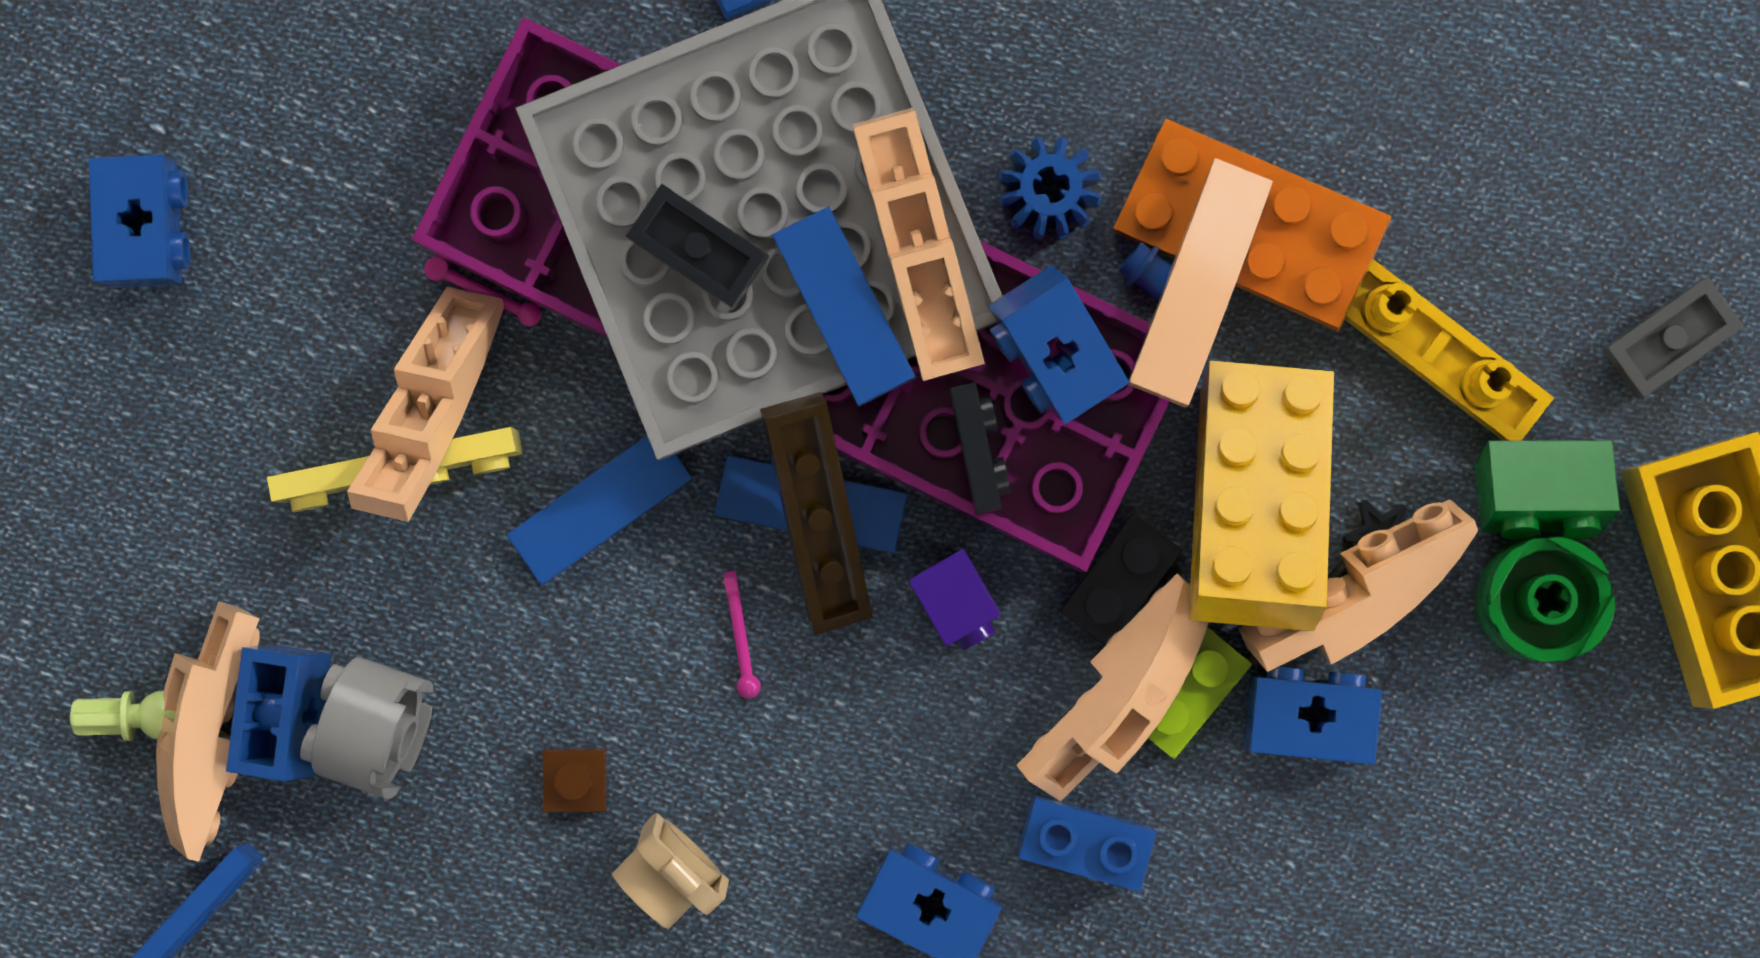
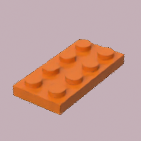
(1308, 240)

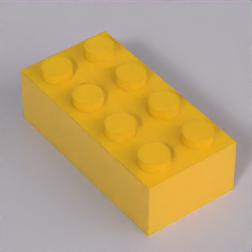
(1262, 496)
(1704, 555)

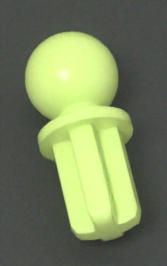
(119, 715)

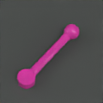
(439, 270)
(748, 685)

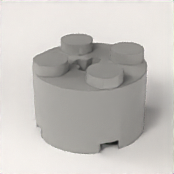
(368, 726)

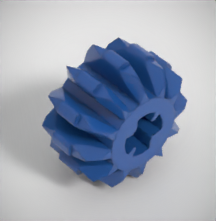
(1060, 171)

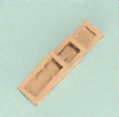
(918, 244)
(1200, 283)
(428, 405)

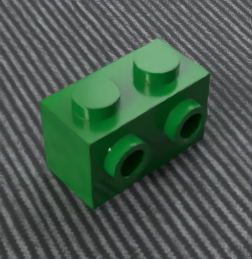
(1546, 488)

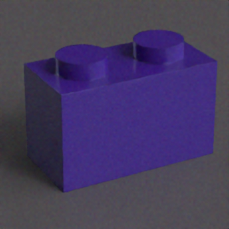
(956, 601)

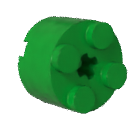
(1577, 588)

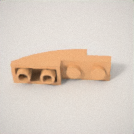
(1384, 582)
(1140, 680)
(192, 746)

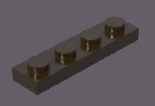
(816, 512)

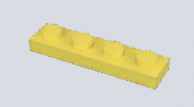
(309, 487)

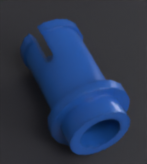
(1146, 270)

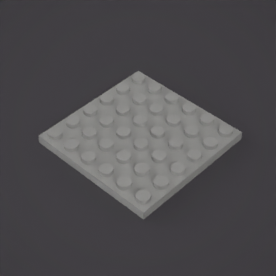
(758, 138)

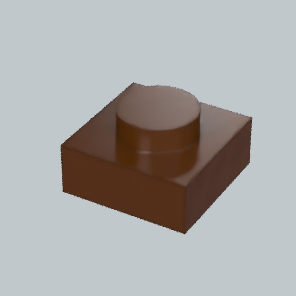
(575, 780)

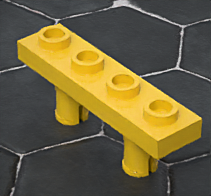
(1446, 355)

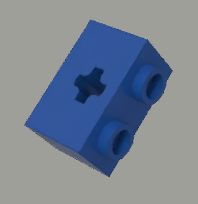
(119, 195)
(1083, 368)
(274, 710)
(1345, 735)
(1086, 842)
(893, 907)

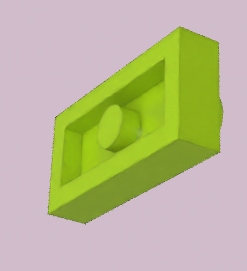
(1207, 684)

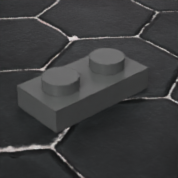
(1673, 338)

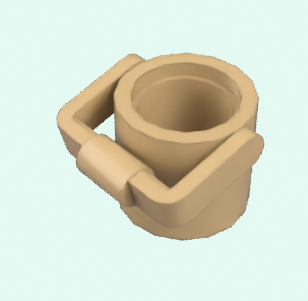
(670, 874)

